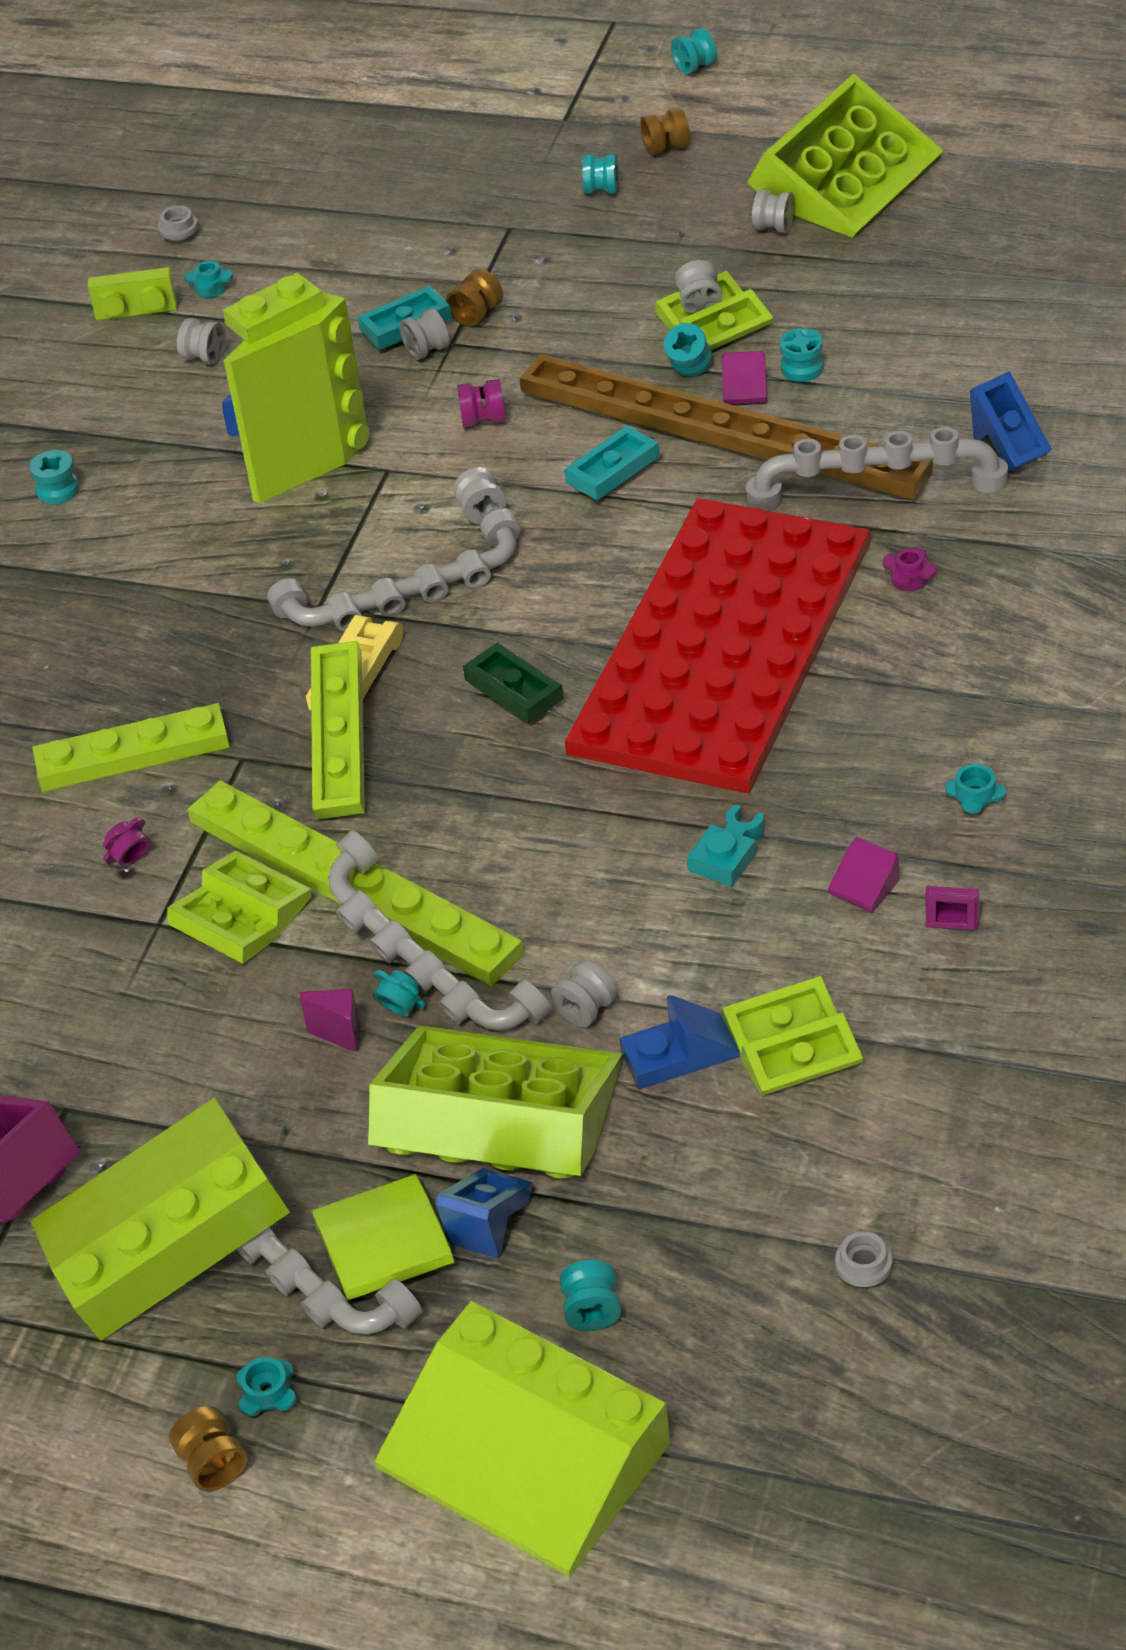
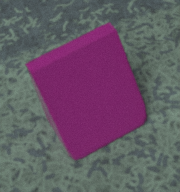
(744, 378)
(865, 874)
(952, 907)
(332, 1016)

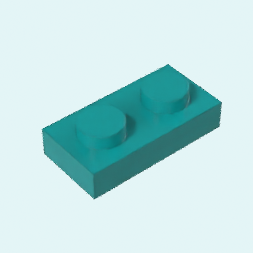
(383, 323)
(612, 462)

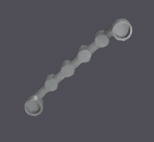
(988, 471)
(500, 531)
(393, 941)
(323, 1298)

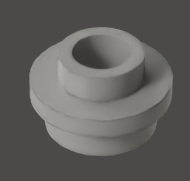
(177, 223)
(863, 1247)

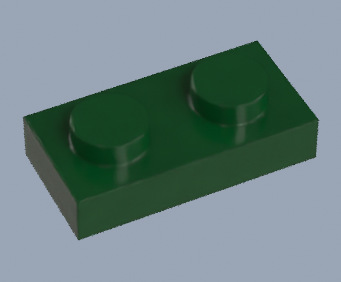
(513, 682)

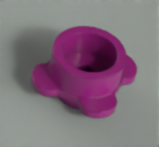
(909, 568)
(126, 843)

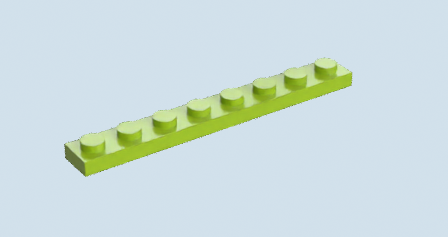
(308, 856)

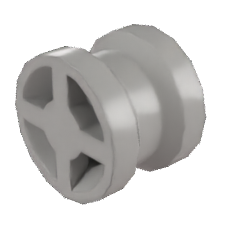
(773, 211)
(698, 285)
(424, 334)
(201, 341)
(478, 493)
(583, 993)

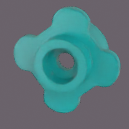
(209, 279)
(975, 787)
(397, 992)
(265, 1373)

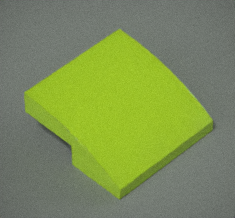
(722, 322)
(239, 906)
(791, 1036)
(382, 1236)

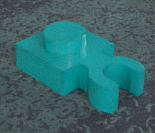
(727, 851)

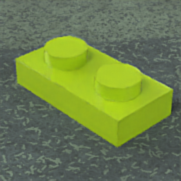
(132, 293)
(273, 307)

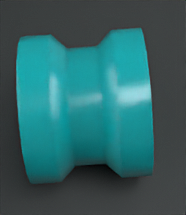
(693, 50)
(600, 173)
(801, 354)
(693, 359)
(54, 477)
(590, 1295)

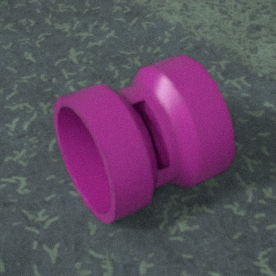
(471, 404)

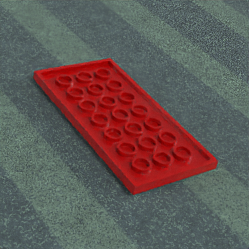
(719, 645)

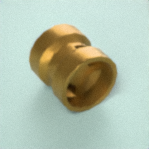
(665, 131)
(479, 293)
(211, 1454)

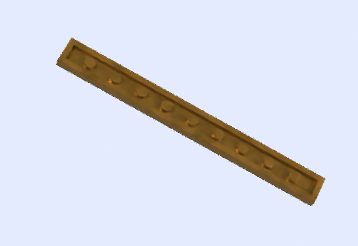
(703, 420)

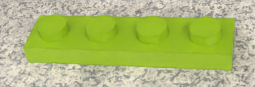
(337, 730)
(130, 747)

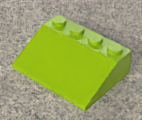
(846, 159)
(298, 400)
(493, 1100)
(157, 1219)
(524, 1438)

